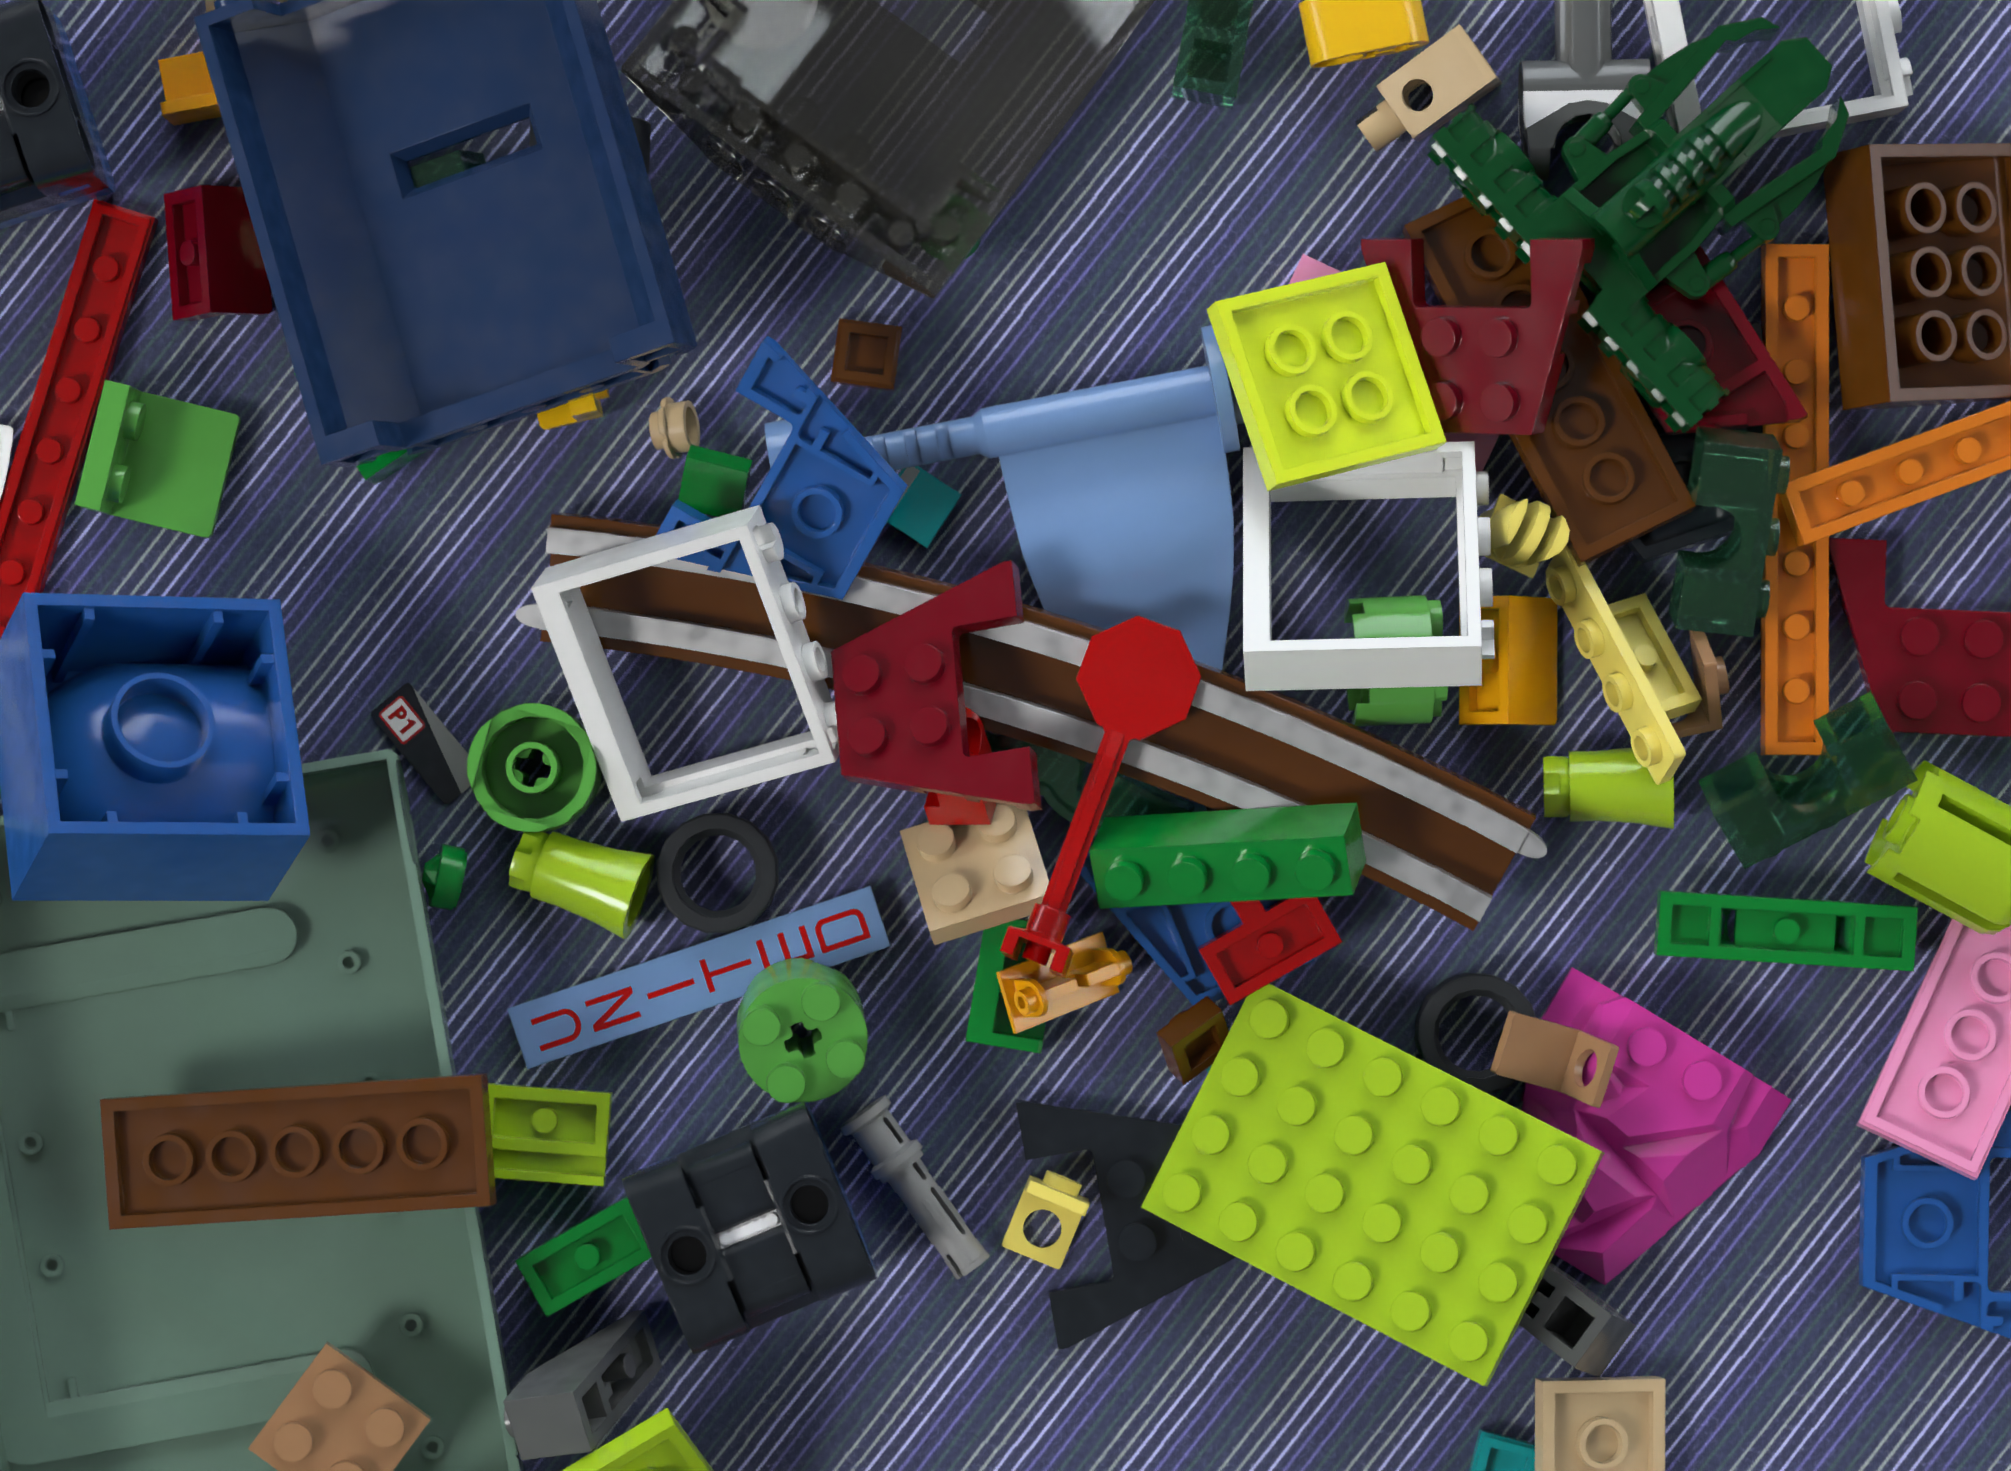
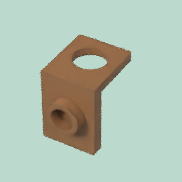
(1711, 682)
(1553, 1057)

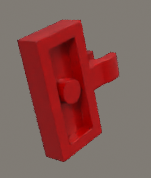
(1267, 944)

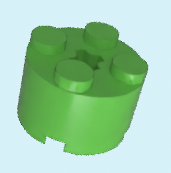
(1391, 619)
(504, 788)
(825, 1004)

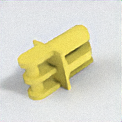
(1524, 534)

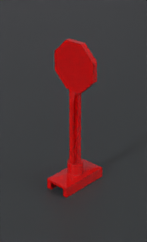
(1135, 685)

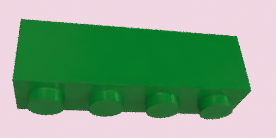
(1228, 855)

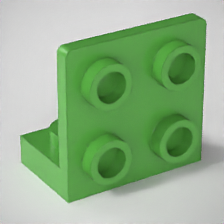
(157, 460)

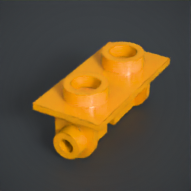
(1037, 995)

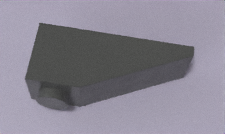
(1575, 1322)
(583, 1391)

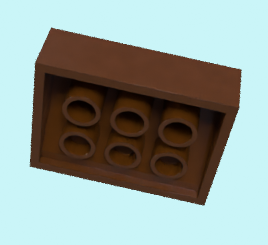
(1921, 273)

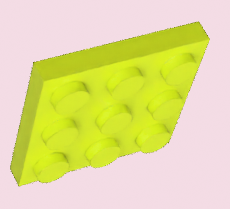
(1326, 376)

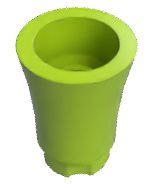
(1605, 788)
(583, 878)

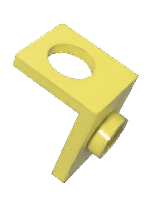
(1053, 1194)

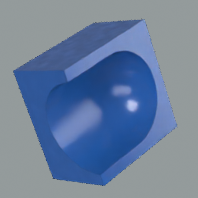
(148, 749)

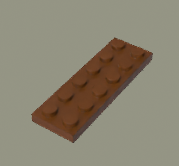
(1599, 449)
(298, 1151)

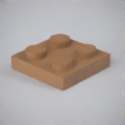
(339, 1421)

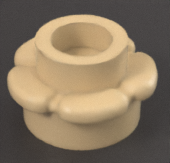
(674, 427)

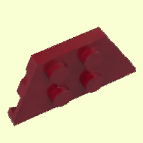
(1733, 354)

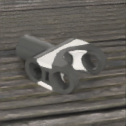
(1575, 83)

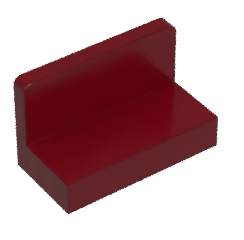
(214, 255)

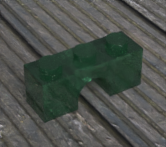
(1212, 51)
(1725, 586)
(1773, 811)

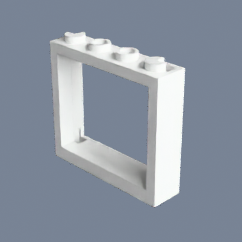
(1888, 72)
(1371, 661)
(598, 696)

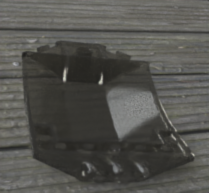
(881, 118)

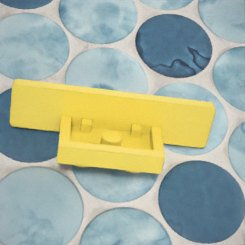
(1633, 660)

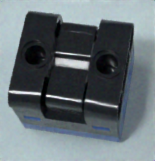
(46, 123)
(749, 1227)

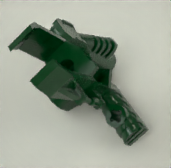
(1656, 198)

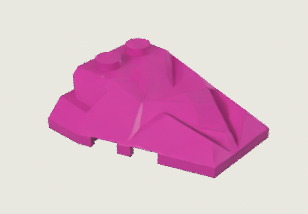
(1668, 1124)

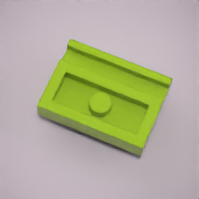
(550, 1134)

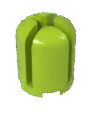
(1948, 850)

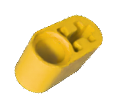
(1360, 29)

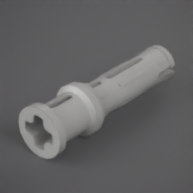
(899, 1163)

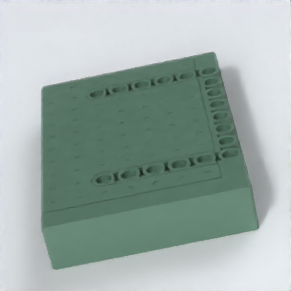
(193, 1335)

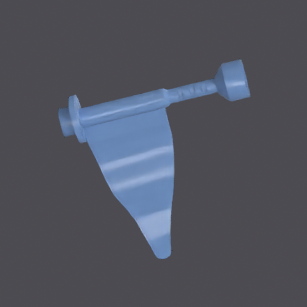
(1110, 495)

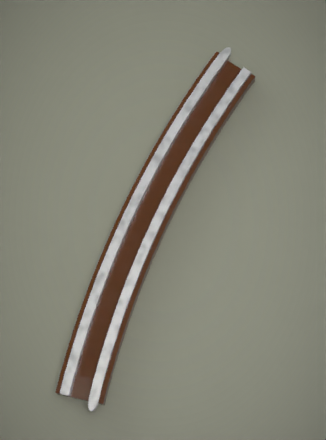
(1236, 749)

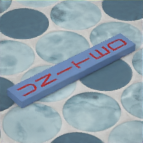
(694, 977)

